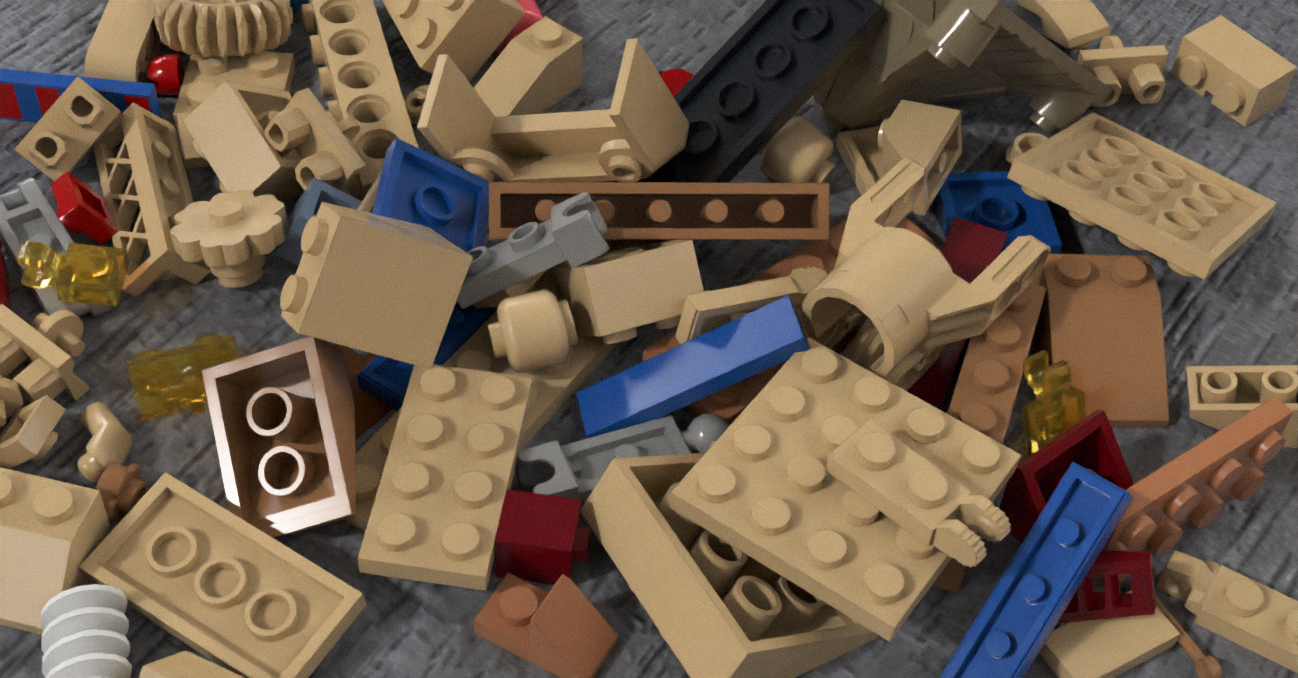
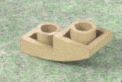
(1069, 22)

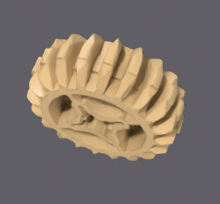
(223, 25)

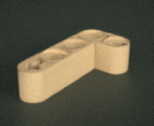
(124, 42)

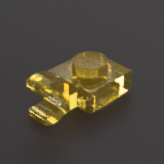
(81, 275)
(1056, 402)

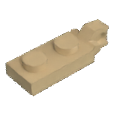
(1235, 607)

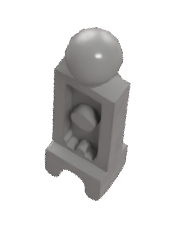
(569, 235)
(578, 466)

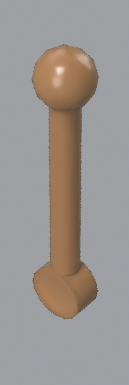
(1204, 665)

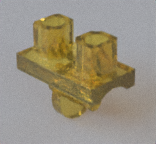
(174, 377)

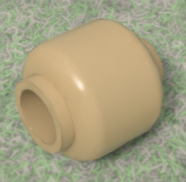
(797, 154)
(533, 331)

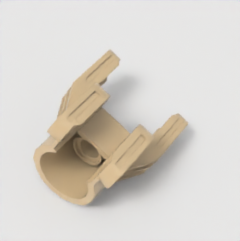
(909, 283)

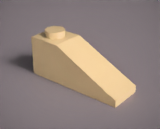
(533, 70)

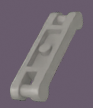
(29, 217)

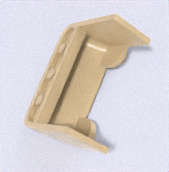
(578, 146)

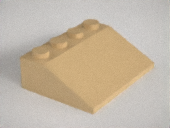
(706, 596)

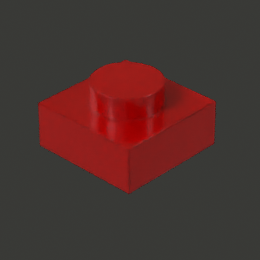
(82, 209)

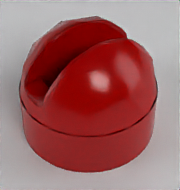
(166, 74)

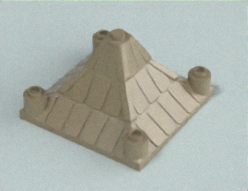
(956, 53)

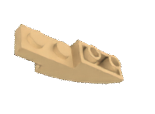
(1228, 392)

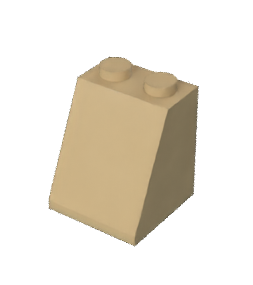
(374, 284)

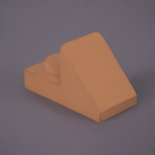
(548, 629)

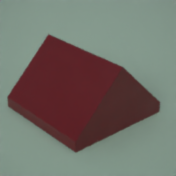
(1036, 478)

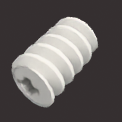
(86, 634)

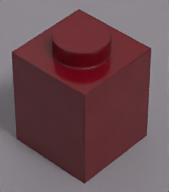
(540, 537)

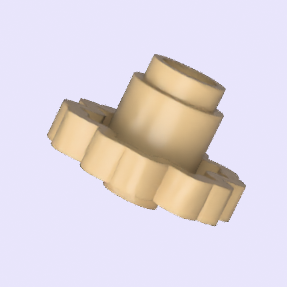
(231, 234)

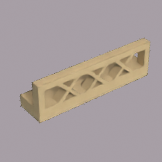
(156, 186)

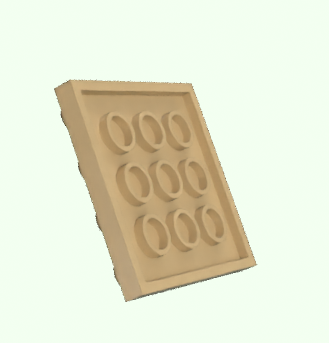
(1143, 194)
(776, 502)

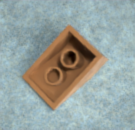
(1109, 329)
(286, 436)

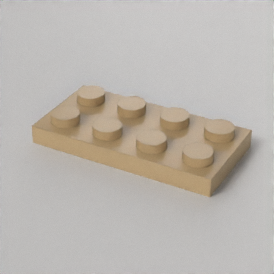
(447, 477)
(223, 584)

